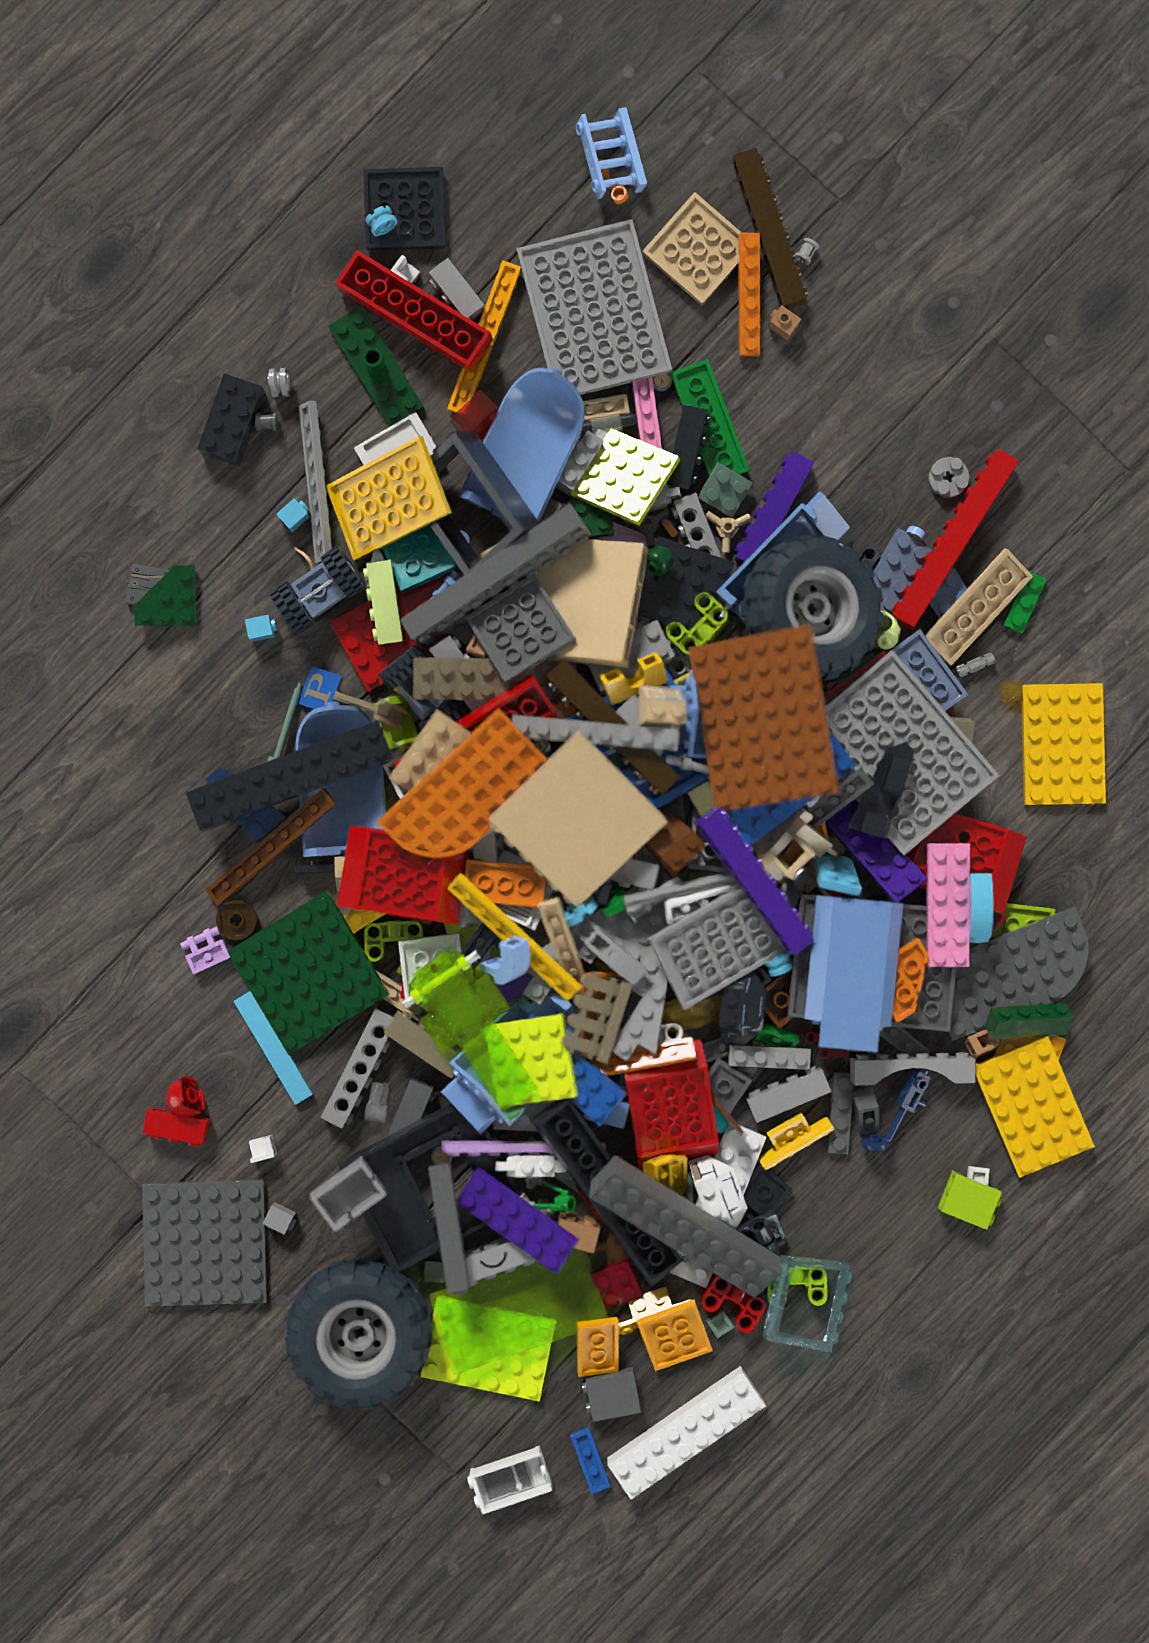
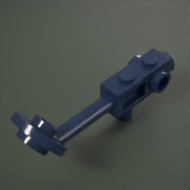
(907, 1100)

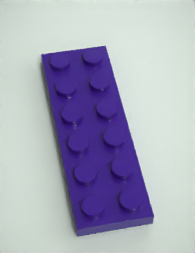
(877, 856)
(517, 1220)

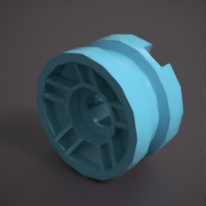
(381, 221)
(779, 964)

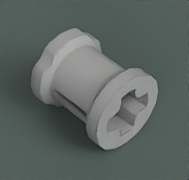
(807, 251)

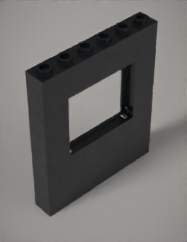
(402, 1218)

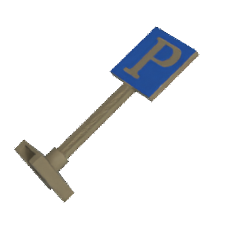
(324, 688)

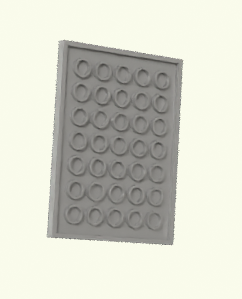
(595, 307)
(893, 708)

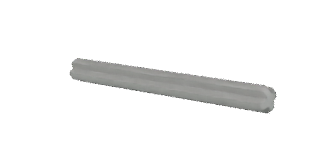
(678, 889)

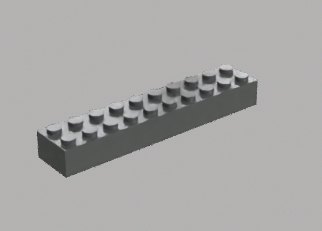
(495, 576)
(685, 1227)

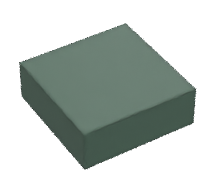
(720, 1323)

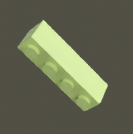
(384, 602)

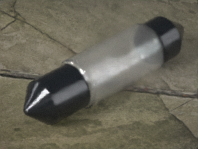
(609, 423)

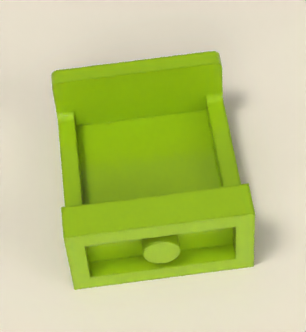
(402, 738)
(970, 1200)

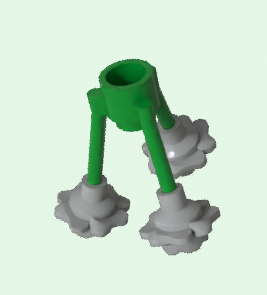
(562, 1203)

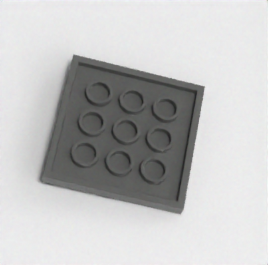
(520, 628)

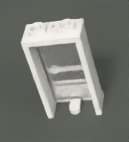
(510, 1480)

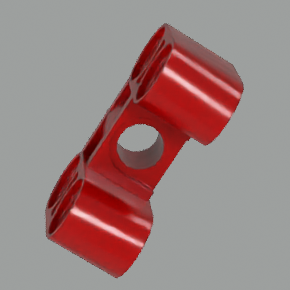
(738, 1296)

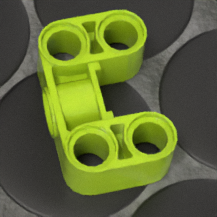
(705, 630)
(388, 932)
(802, 1275)

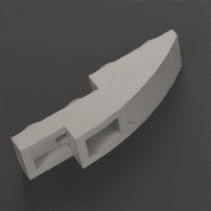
(609, 950)

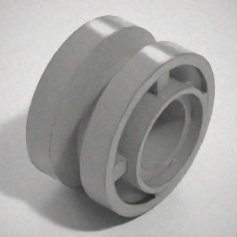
(279, 382)

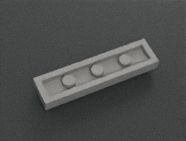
(769, 1057)

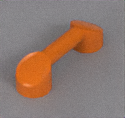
(618, 193)

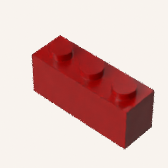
(168, 1125)

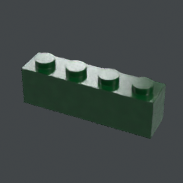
(1029, 1021)

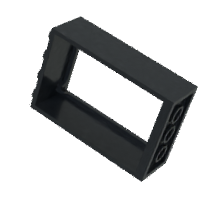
(497, 486)

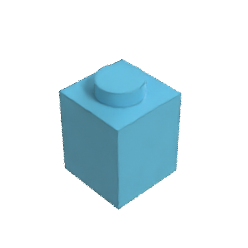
(294, 514)
(261, 627)

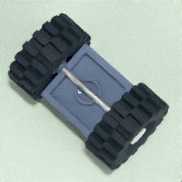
(317, 590)
(402, 671)

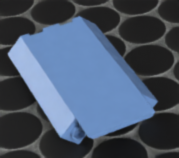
(814, 519)
(853, 970)

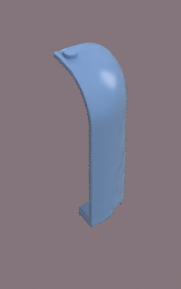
(531, 439)
(358, 797)

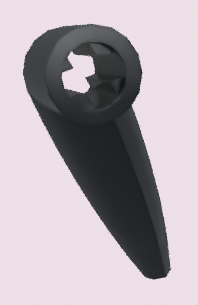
(794, 888)

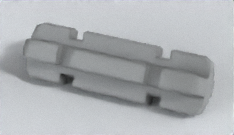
(975, 665)

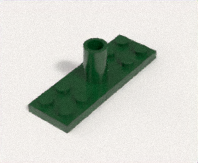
(383, 379)

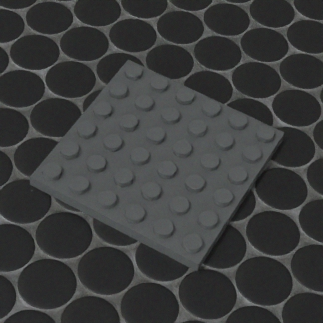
(204, 1243)

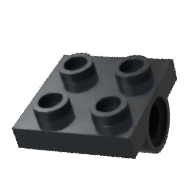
(765, 1231)

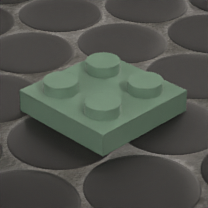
(724, 489)

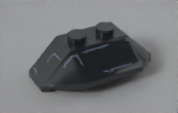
(742, 1010)

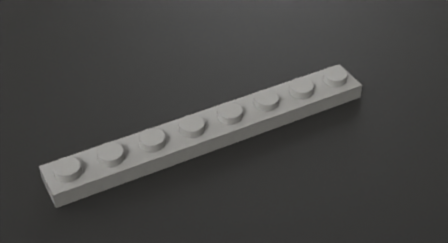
(315, 479)
(598, 732)

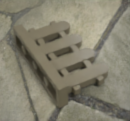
(608, 1021)

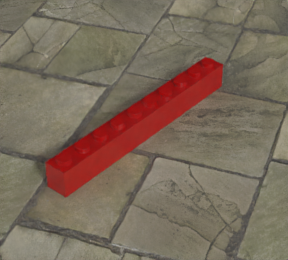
(954, 540)

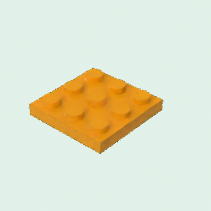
(674, 1335)

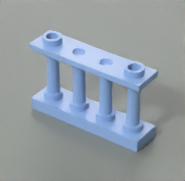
(625, 141)

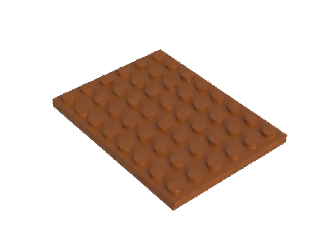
(764, 718)

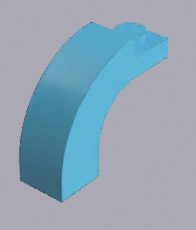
(980, 908)

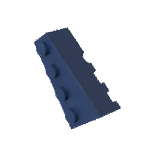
(258, 824)

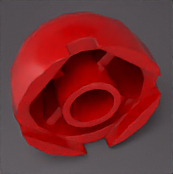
(185, 1098)

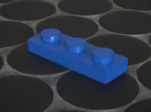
(590, 1460)

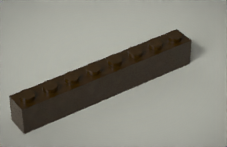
(768, 222)
(593, 708)

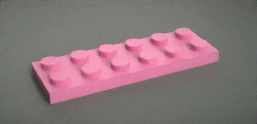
(948, 904)

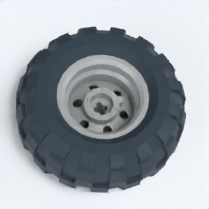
(836, 575)
(335, 1369)

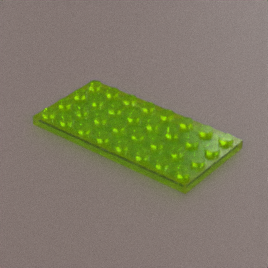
(516, 1311)

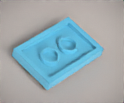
(836, 873)

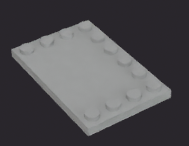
(714, 947)

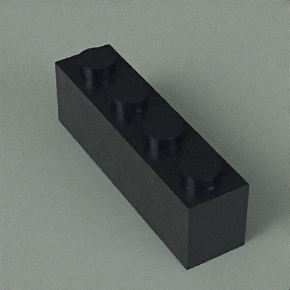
(689, 445)

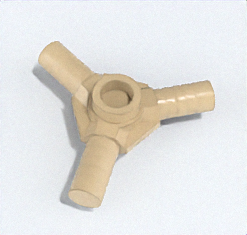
(727, 528)

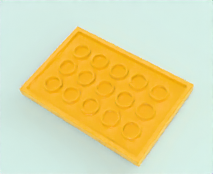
(388, 498)
(1063, 744)
(1033, 1106)

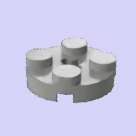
(954, 467)

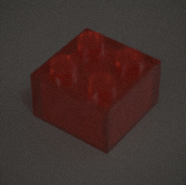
(476, 415)

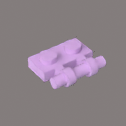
(208, 956)

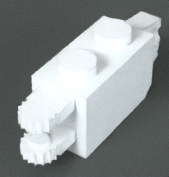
(530, 1166)

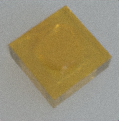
(1011, 691)

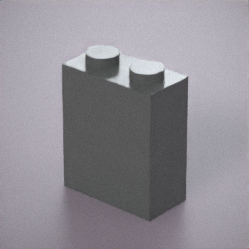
(611, 1394)

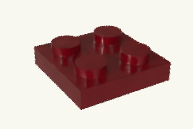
(617, 1283)

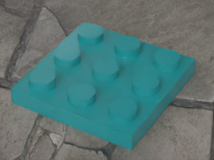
(418, 558)

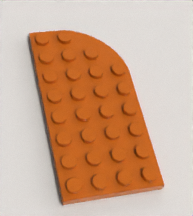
(455, 800)

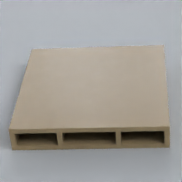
(598, 598)
(577, 819)

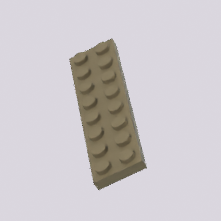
(470, 678)

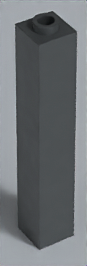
(449, 1228)

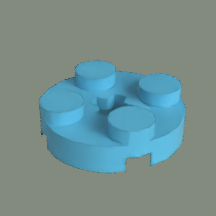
(575, 914)

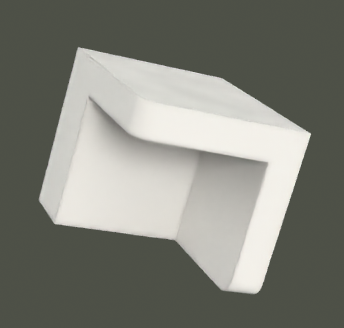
(405, 270)
(262, 1148)

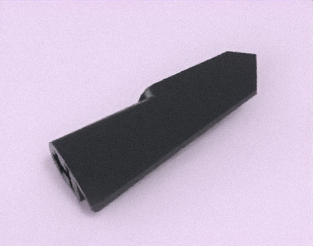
(881, 799)

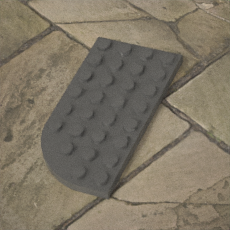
(1019, 969)

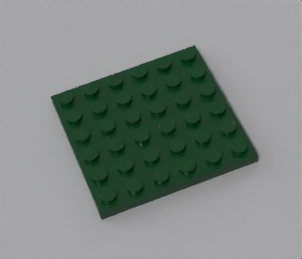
(308, 972)

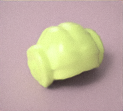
(889, 632)

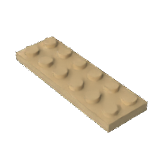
(978, 606)

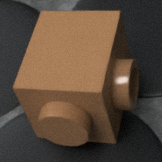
(783, 322)

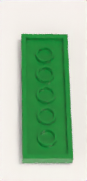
(698, 388)

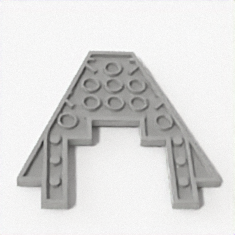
(645, 1021)

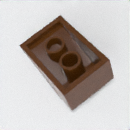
(674, 844)

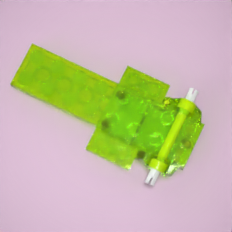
(463, 1014)

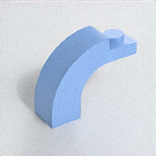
(513, 961)

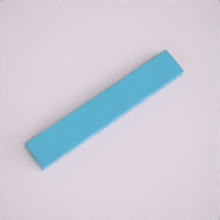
(273, 1049)

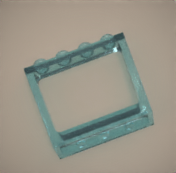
(778, 1299)

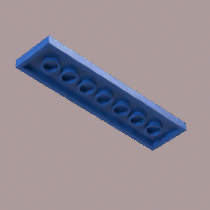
(759, 820)

